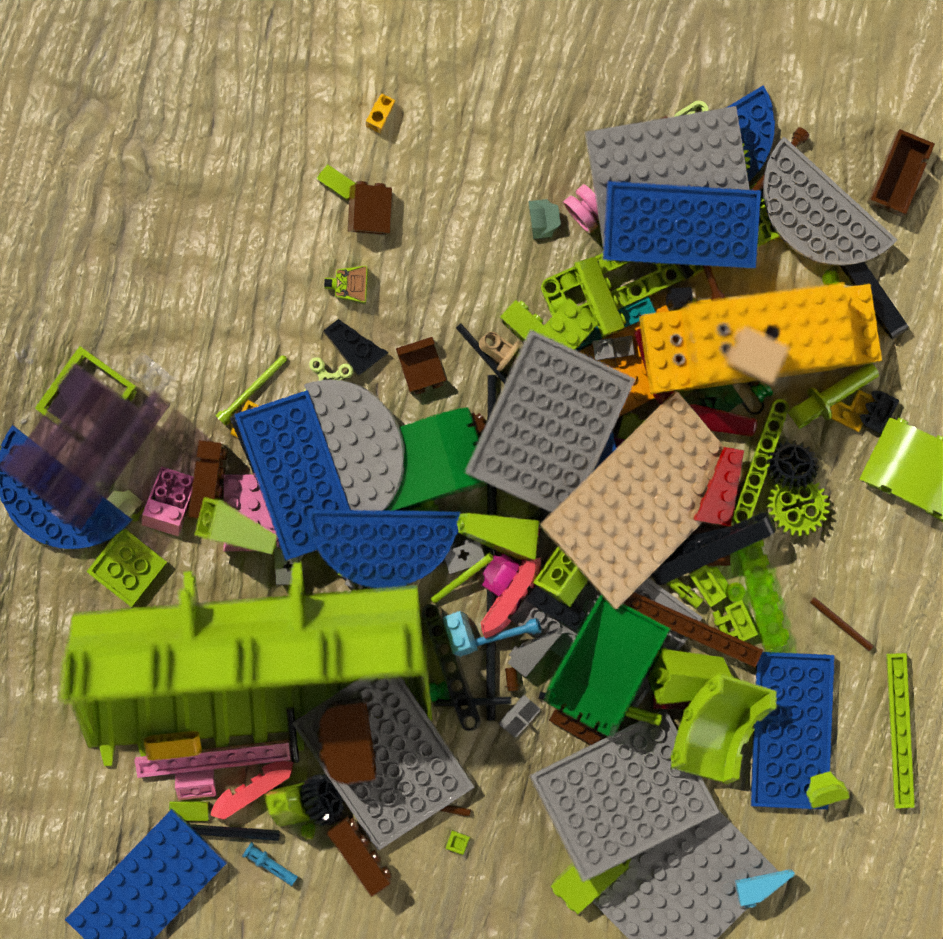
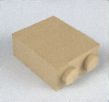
(756, 355)

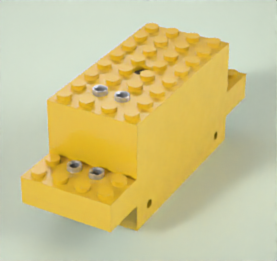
(820, 325)

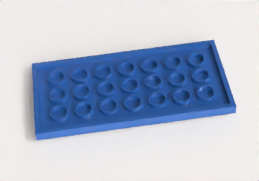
(681, 224)
(291, 467)
(796, 736)
(149, 884)

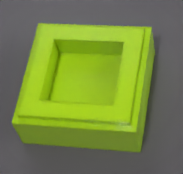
(457, 842)

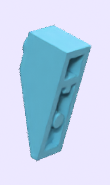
(757, 888)

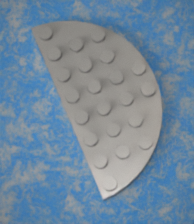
(816, 213)
(361, 441)

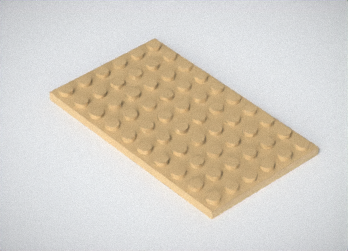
(638, 501)

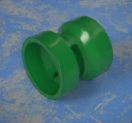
(439, 691)

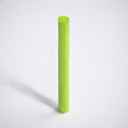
(462, 578)

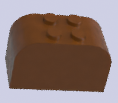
(347, 742)

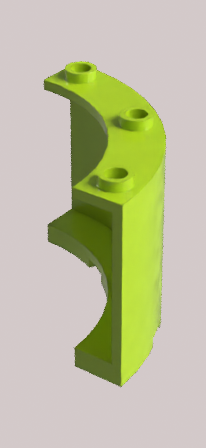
(908, 466)
(718, 726)

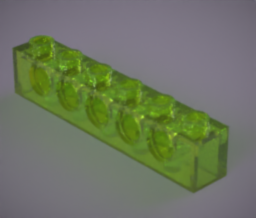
(768, 639)

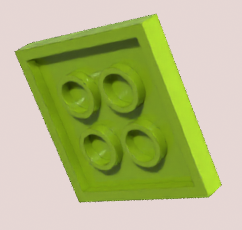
(127, 567)

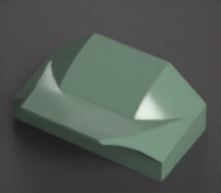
(543, 218)

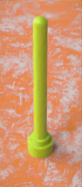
(224, 416)

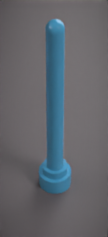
(532, 626)

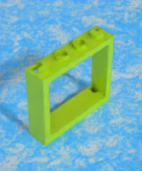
(77, 358)

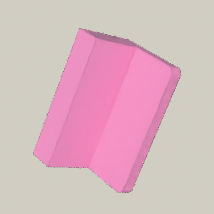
(195, 784)

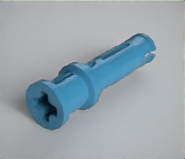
(262, 859)

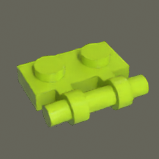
(739, 619)

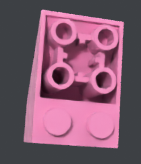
(171, 502)

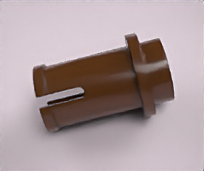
(511, 679)

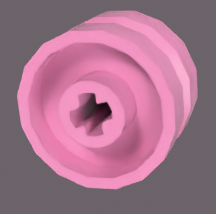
(584, 209)

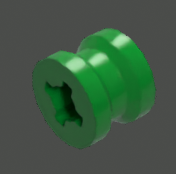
(761, 391)

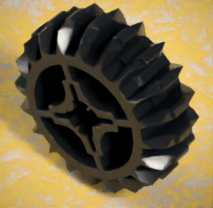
(805, 464)
(322, 800)

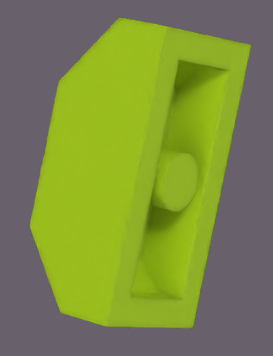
(710, 584)
(826, 790)

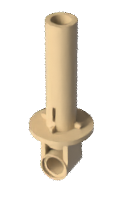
(501, 350)

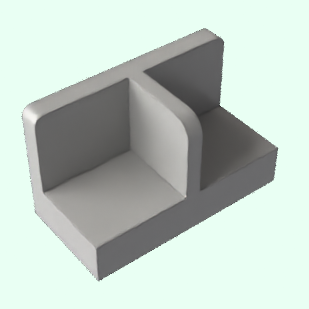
(519, 716)

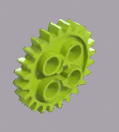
(803, 521)

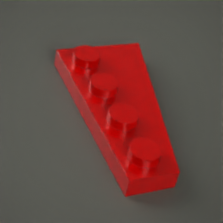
(720, 497)

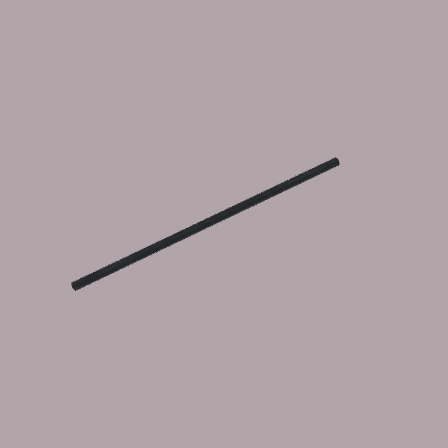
(491, 598)

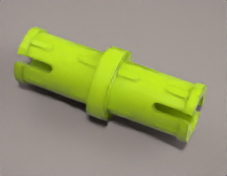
(694, 601)

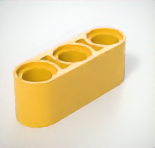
(172, 745)

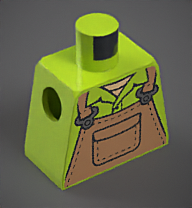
(349, 284)

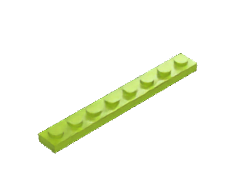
(900, 730)

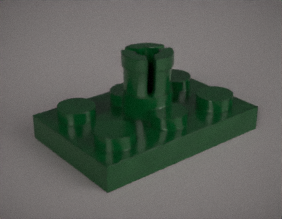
(718, 397)

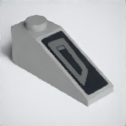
(531, 651)

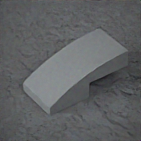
(613, 348)

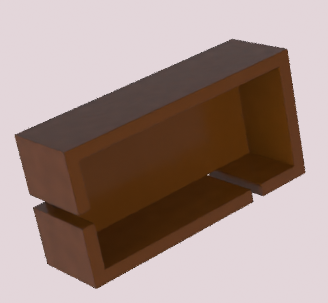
(900, 173)
(207, 475)
(360, 856)

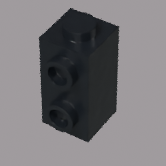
(679, 298)

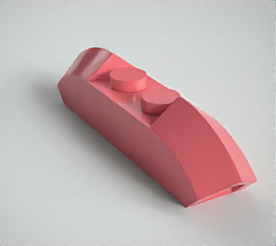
(505, 604)
(230, 803)

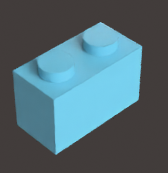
(460, 633)

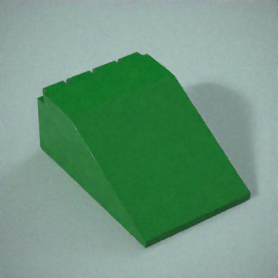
(436, 459)
(606, 665)

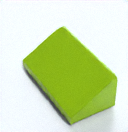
(335, 181)
(191, 810)

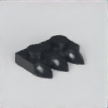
(879, 411)

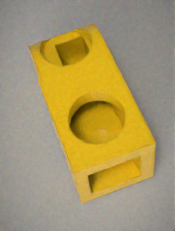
(380, 113)

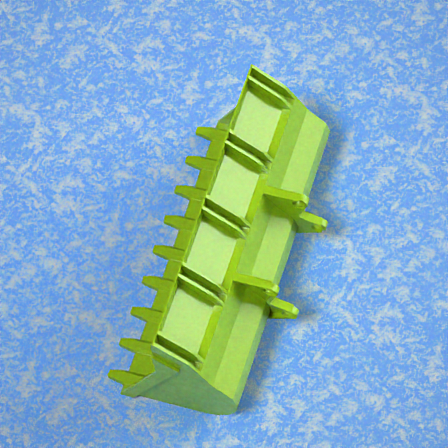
(235, 661)

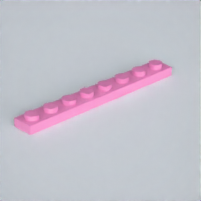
(216, 758)

